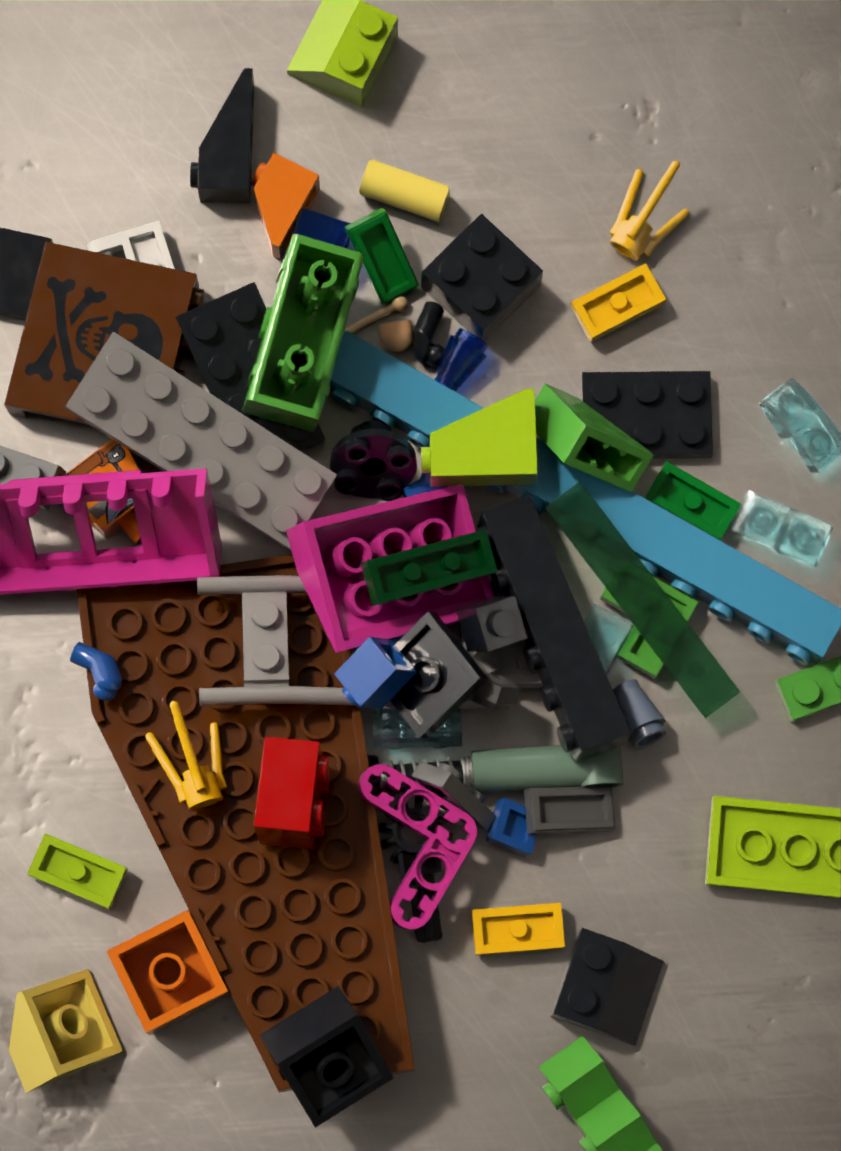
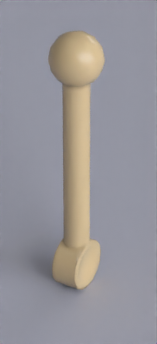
(398, 304)

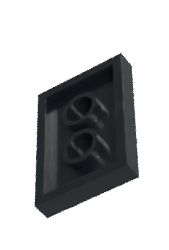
(656, 408)

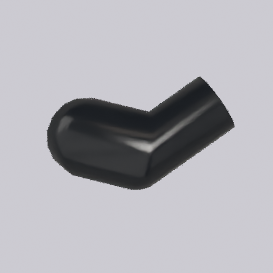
(424, 332)

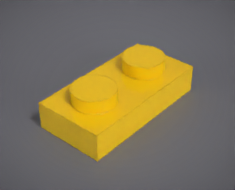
(618, 302)
(518, 929)

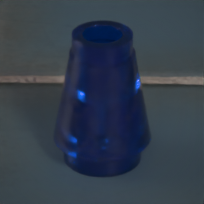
(460, 359)

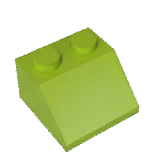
(345, 48)

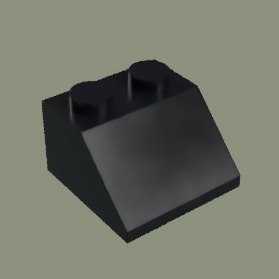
(607, 987)
(327, 1056)

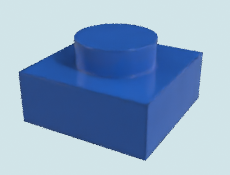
(510, 828)

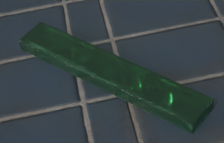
(642, 599)

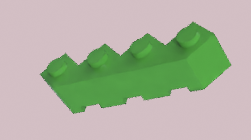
(594, 1101)

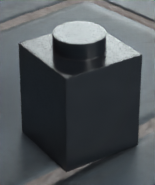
(491, 623)

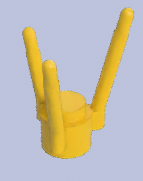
(633, 235)
(200, 785)

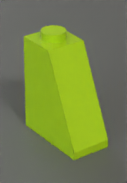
(486, 446)

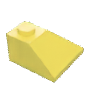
(60, 1030)

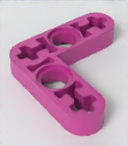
(435, 845)

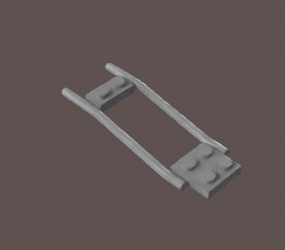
(267, 649)

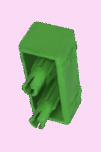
(303, 332)

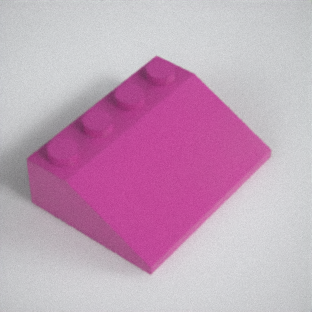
(333, 546)

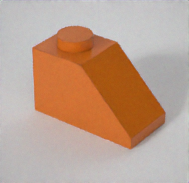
(280, 195)

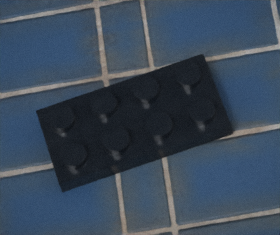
(225, 349)

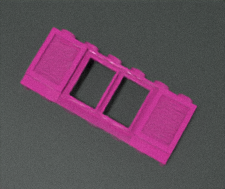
(173, 521)

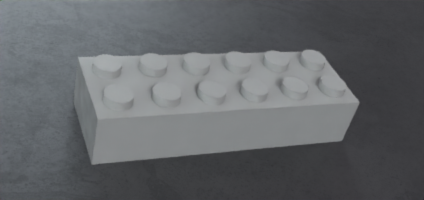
(188, 428)

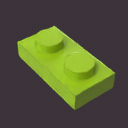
(77, 871)

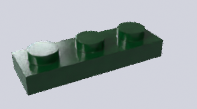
(429, 567)

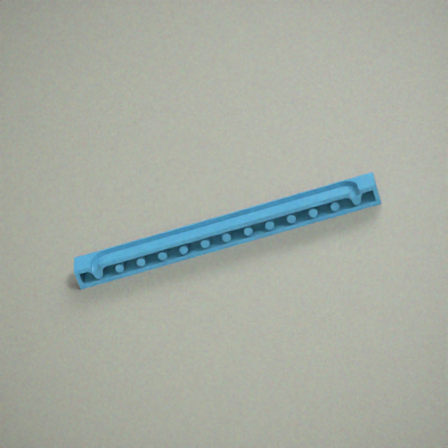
(663, 542)

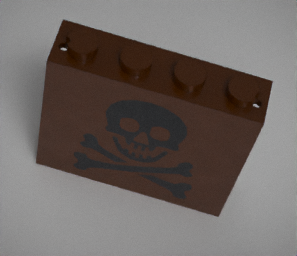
(75, 310)

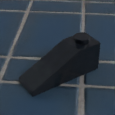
(226, 152)

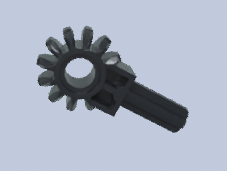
(406, 855)

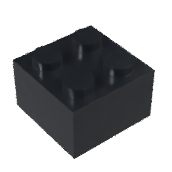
(481, 278)

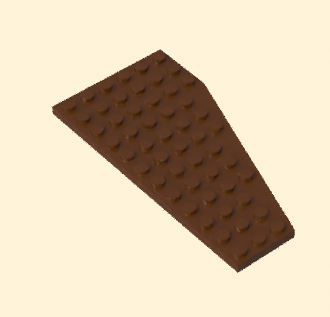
(272, 916)

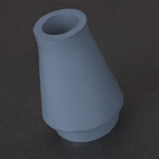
(640, 714)

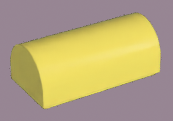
(405, 190)

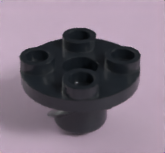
(373, 462)

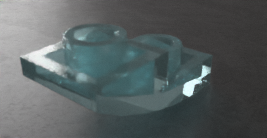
(805, 423)
(781, 528)

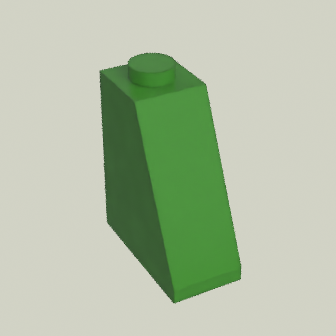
(588, 439)

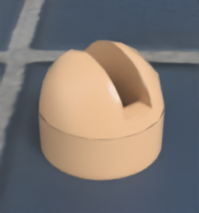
(396, 335)

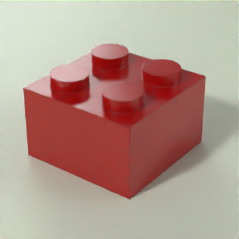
(289, 793)

